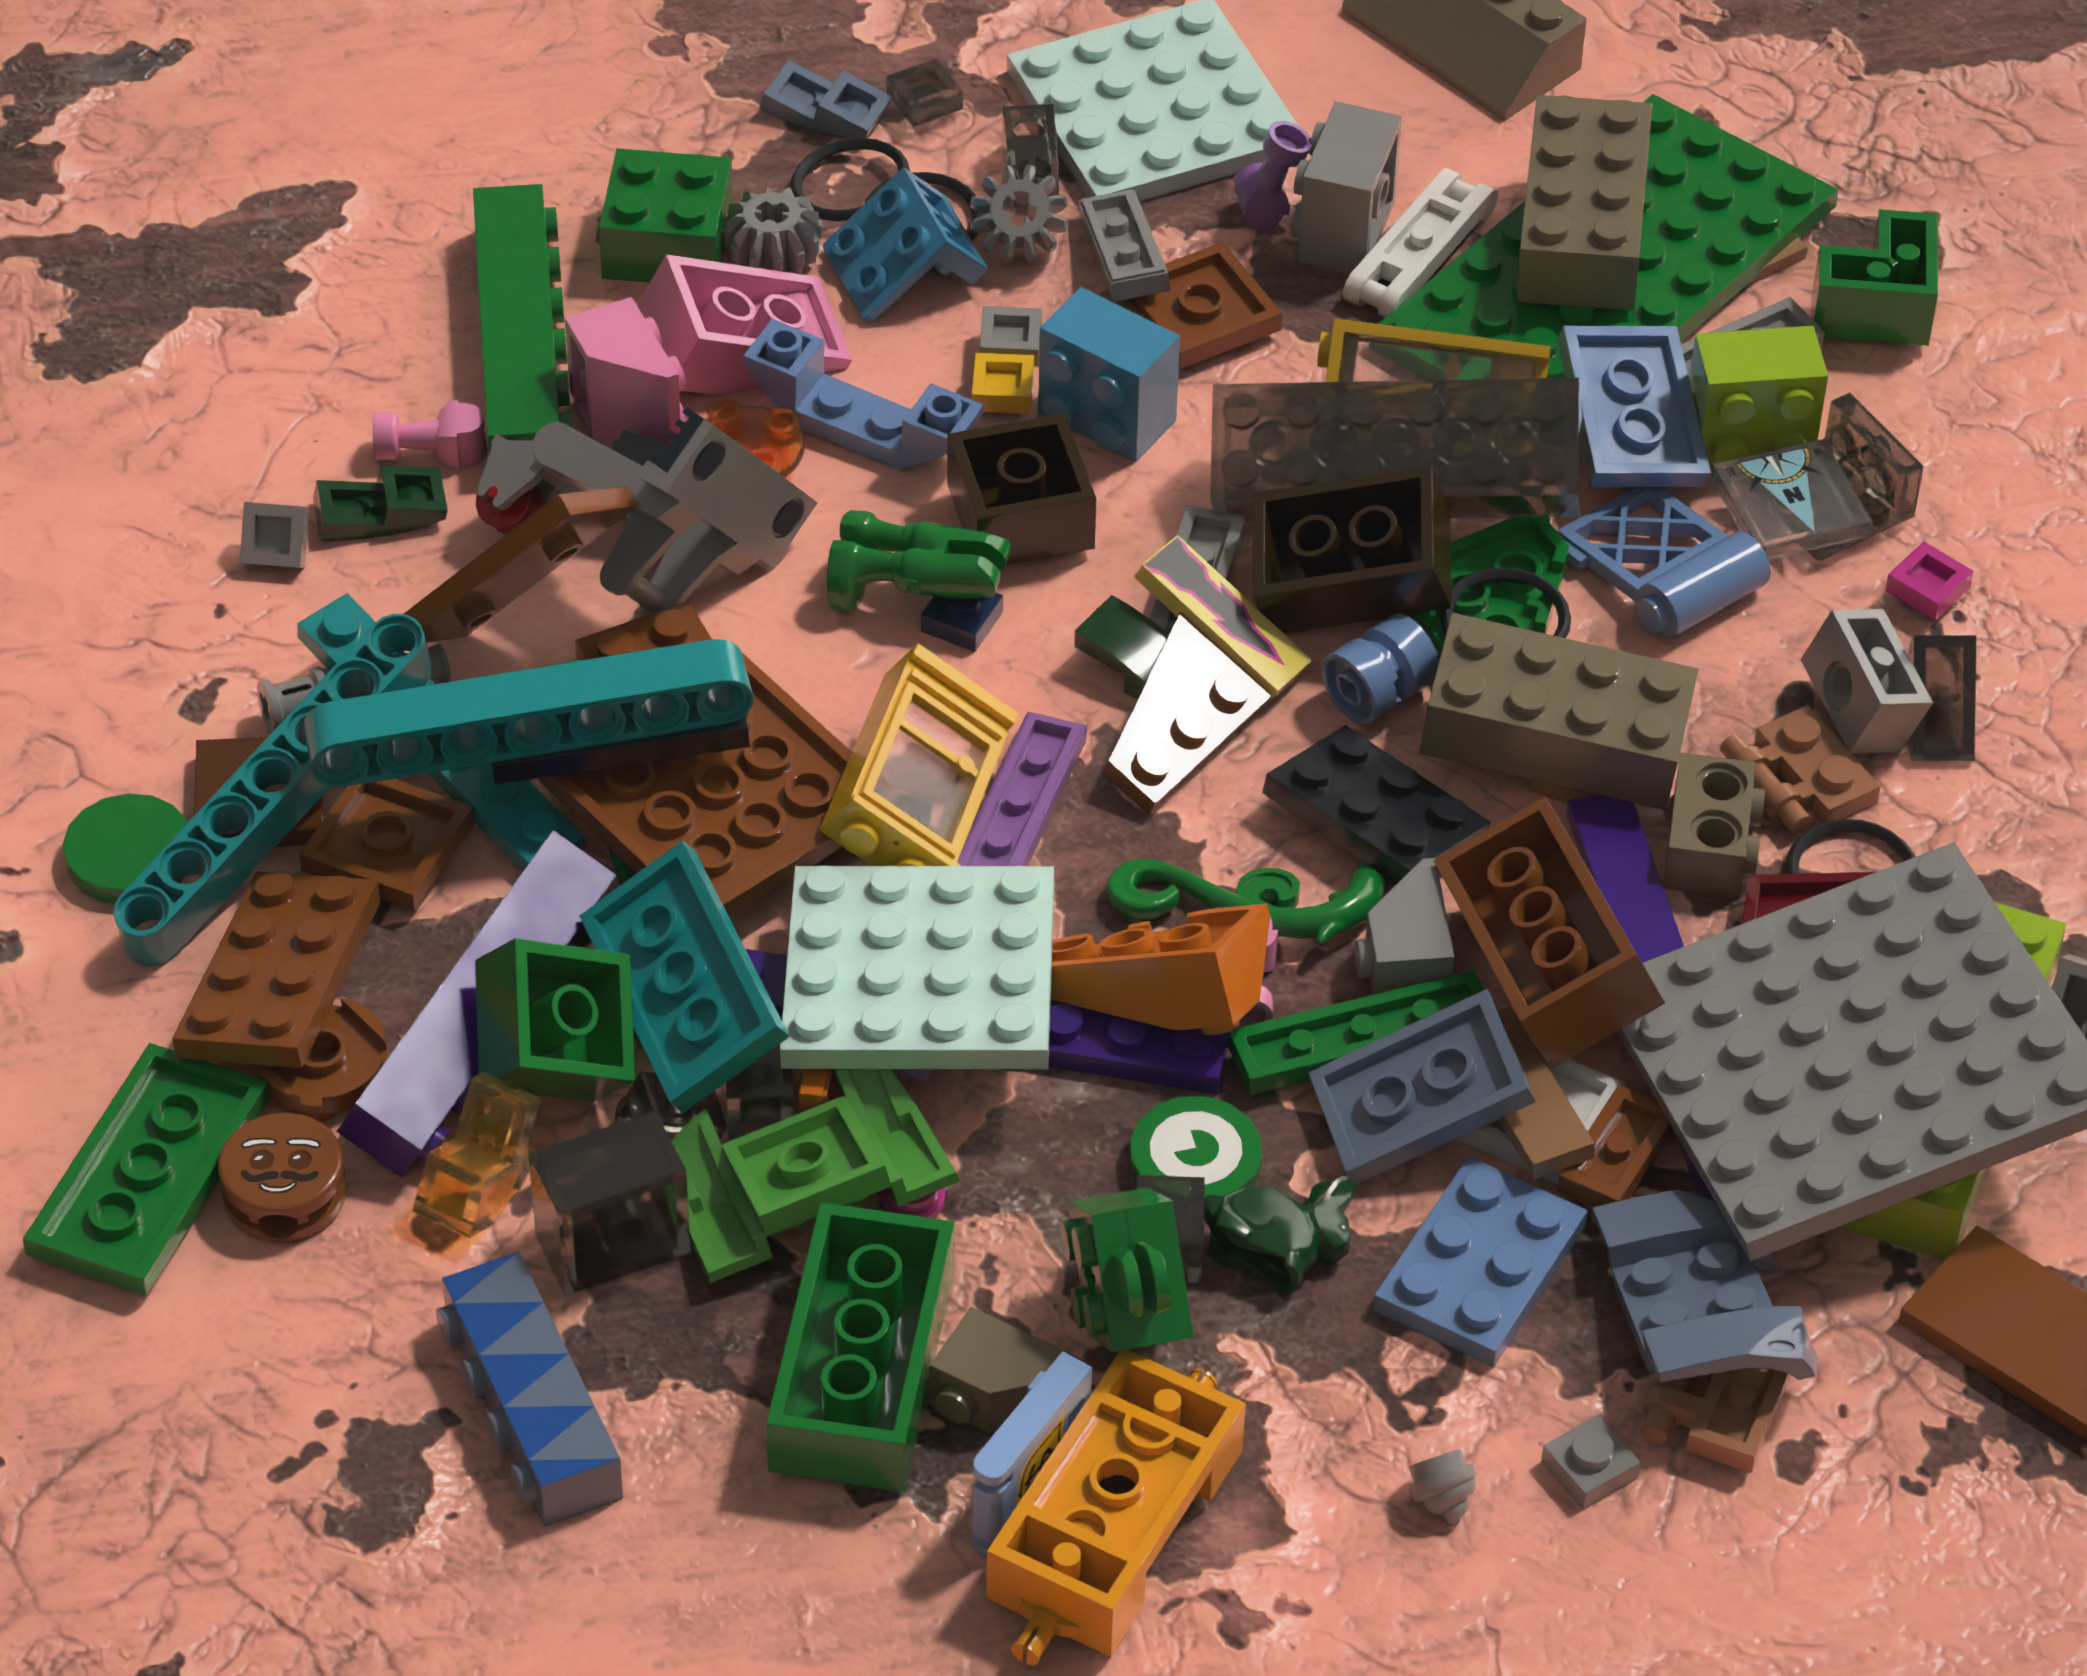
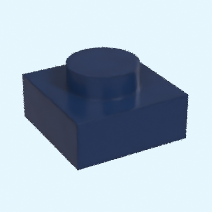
(961, 620)

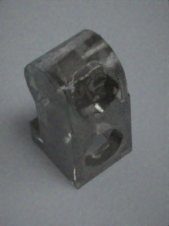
(1030, 149)

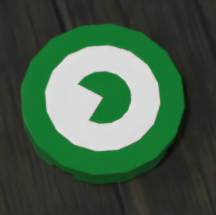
(1198, 1140)

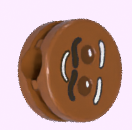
(282, 1177)

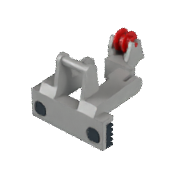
(704, 513)

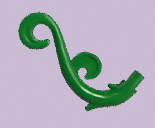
(1339, 915)

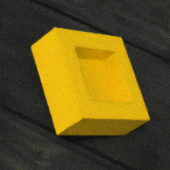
(1003, 382)

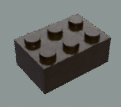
(1352, 550)

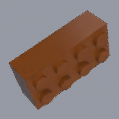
(1548, 933)

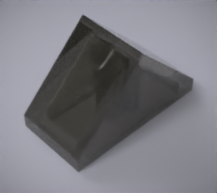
(1949, 675)

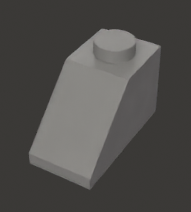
(1407, 934)

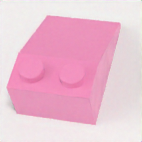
(717, 311)

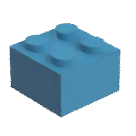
(1109, 373)

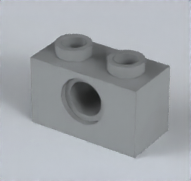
(1866, 681)

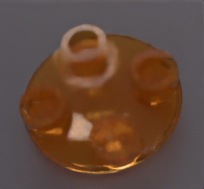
(765, 432)

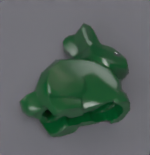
(1278, 1234)

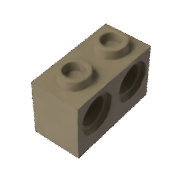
(1711, 826)

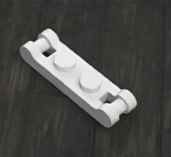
(1419, 241)

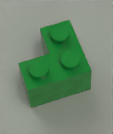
(1881, 290)

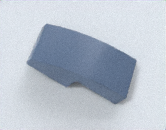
(812, 102)

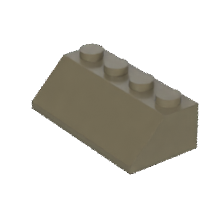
(1484, 48)

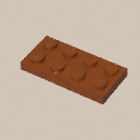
(277, 969)

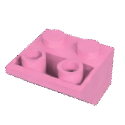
(622, 374)

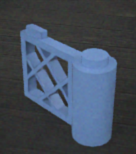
(1689, 580)

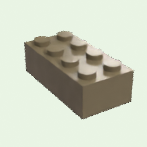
(1584, 202)
(1558, 711)

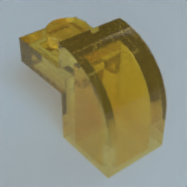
(486, 1163)

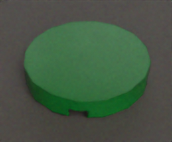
(117, 841)

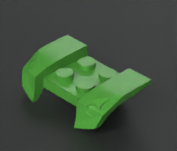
(783, 1171)

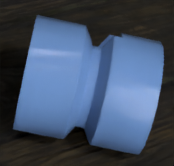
(1380, 669)

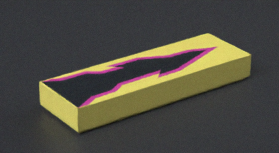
(1221, 612)

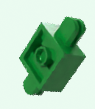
(1127, 1269)

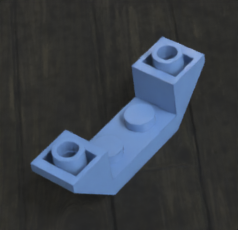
(792, 373)

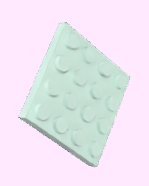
(1152, 101)
(919, 967)

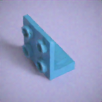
(897, 241)

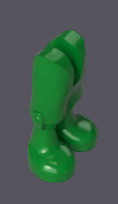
(925, 562)

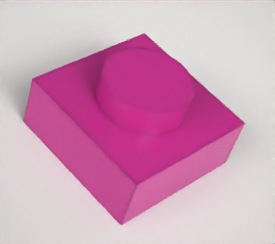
(1929, 580)

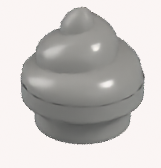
(1443, 1485)

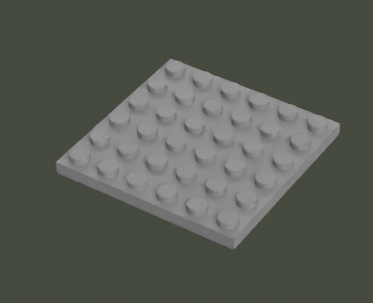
(1858, 1051)

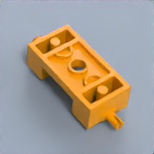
(1081, 1554)

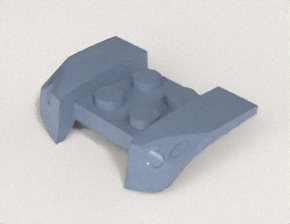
(1695, 1292)

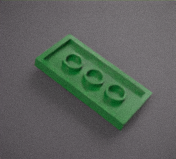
(144, 1170)

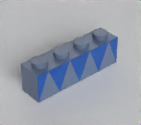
(530, 1388)

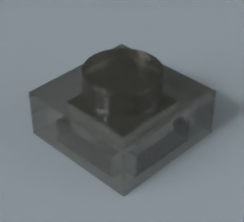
(924, 92)

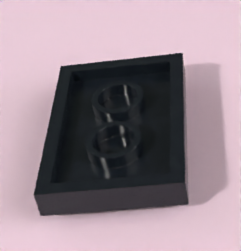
(1372, 803)

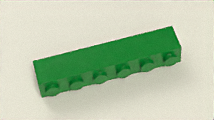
(520, 311)

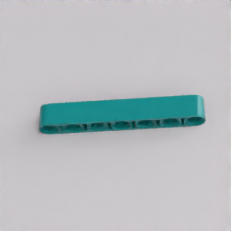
(527, 713)
(245, 805)

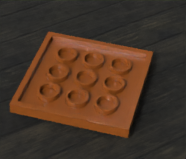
(740, 809)

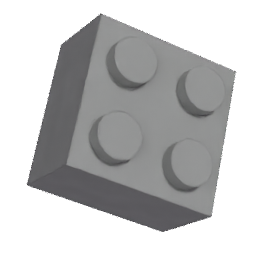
(1346, 186)

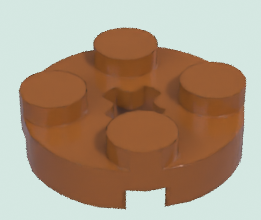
(337, 1084)

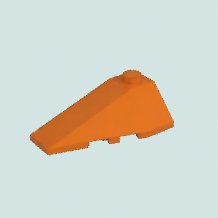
(1169, 978)

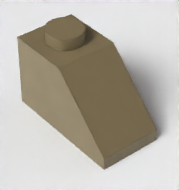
(986, 1370)

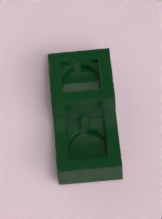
(395, 504)
(1123, 641)

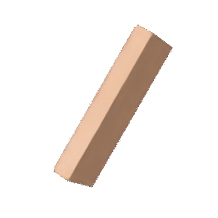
(1548, 1131)

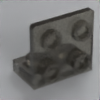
(1876, 465)

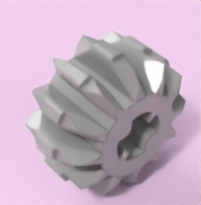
(1038, 207)
(772, 231)

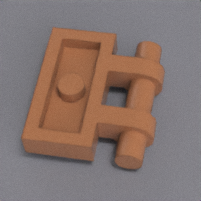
(1815, 765)
(1727, 1422)

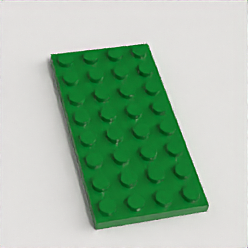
(1707, 231)

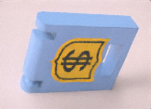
(1024, 1444)

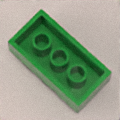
(861, 1347)

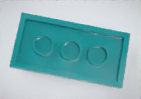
(691, 977)

